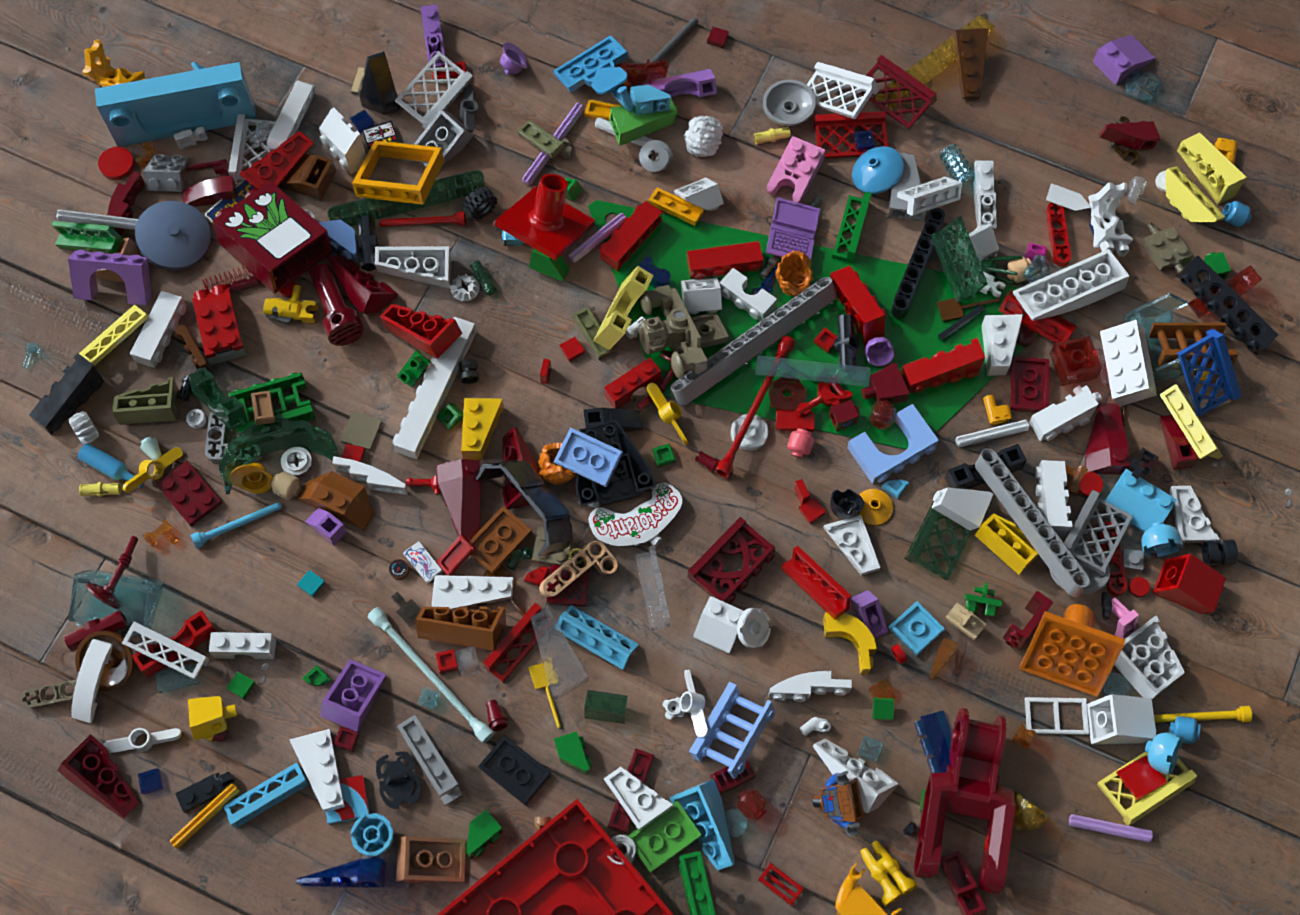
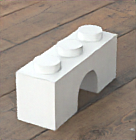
(757, 305)
(227, 645)

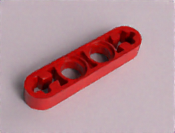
(1058, 233)
(1116, 559)

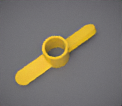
(667, 411)
(159, 466)

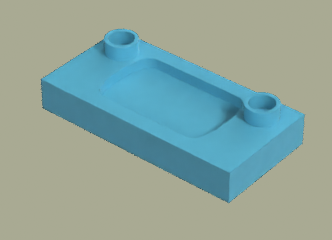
(175, 103)

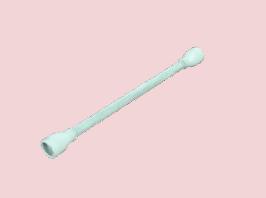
(481, 730)

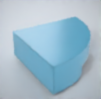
(895, 487)

